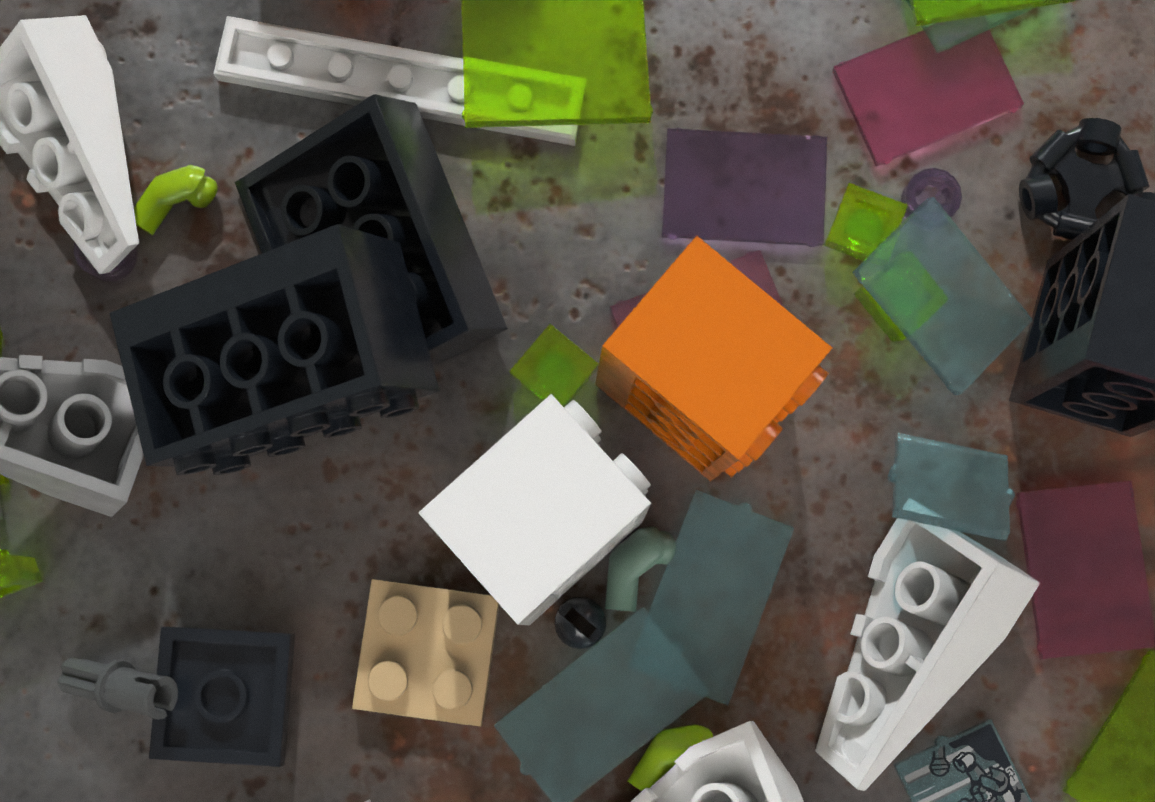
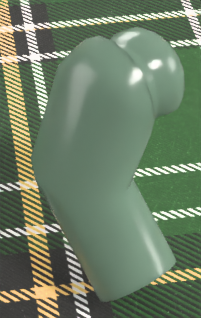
(631, 560)

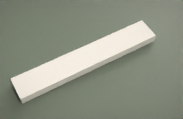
(352, 71)

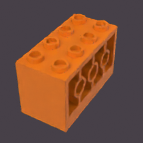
(711, 363)

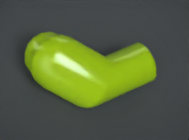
(172, 188)
(663, 751)

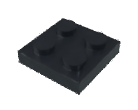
(229, 696)

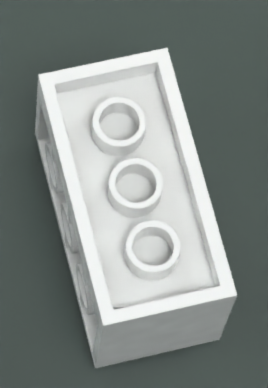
(539, 509)

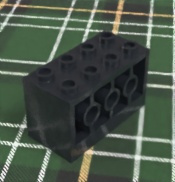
(1095, 325)
(274, 352)

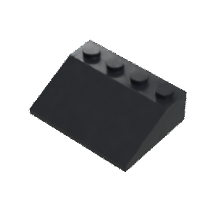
(385, 179)

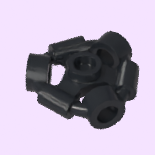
(1081, 181)

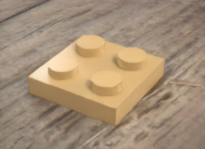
(426, 653)

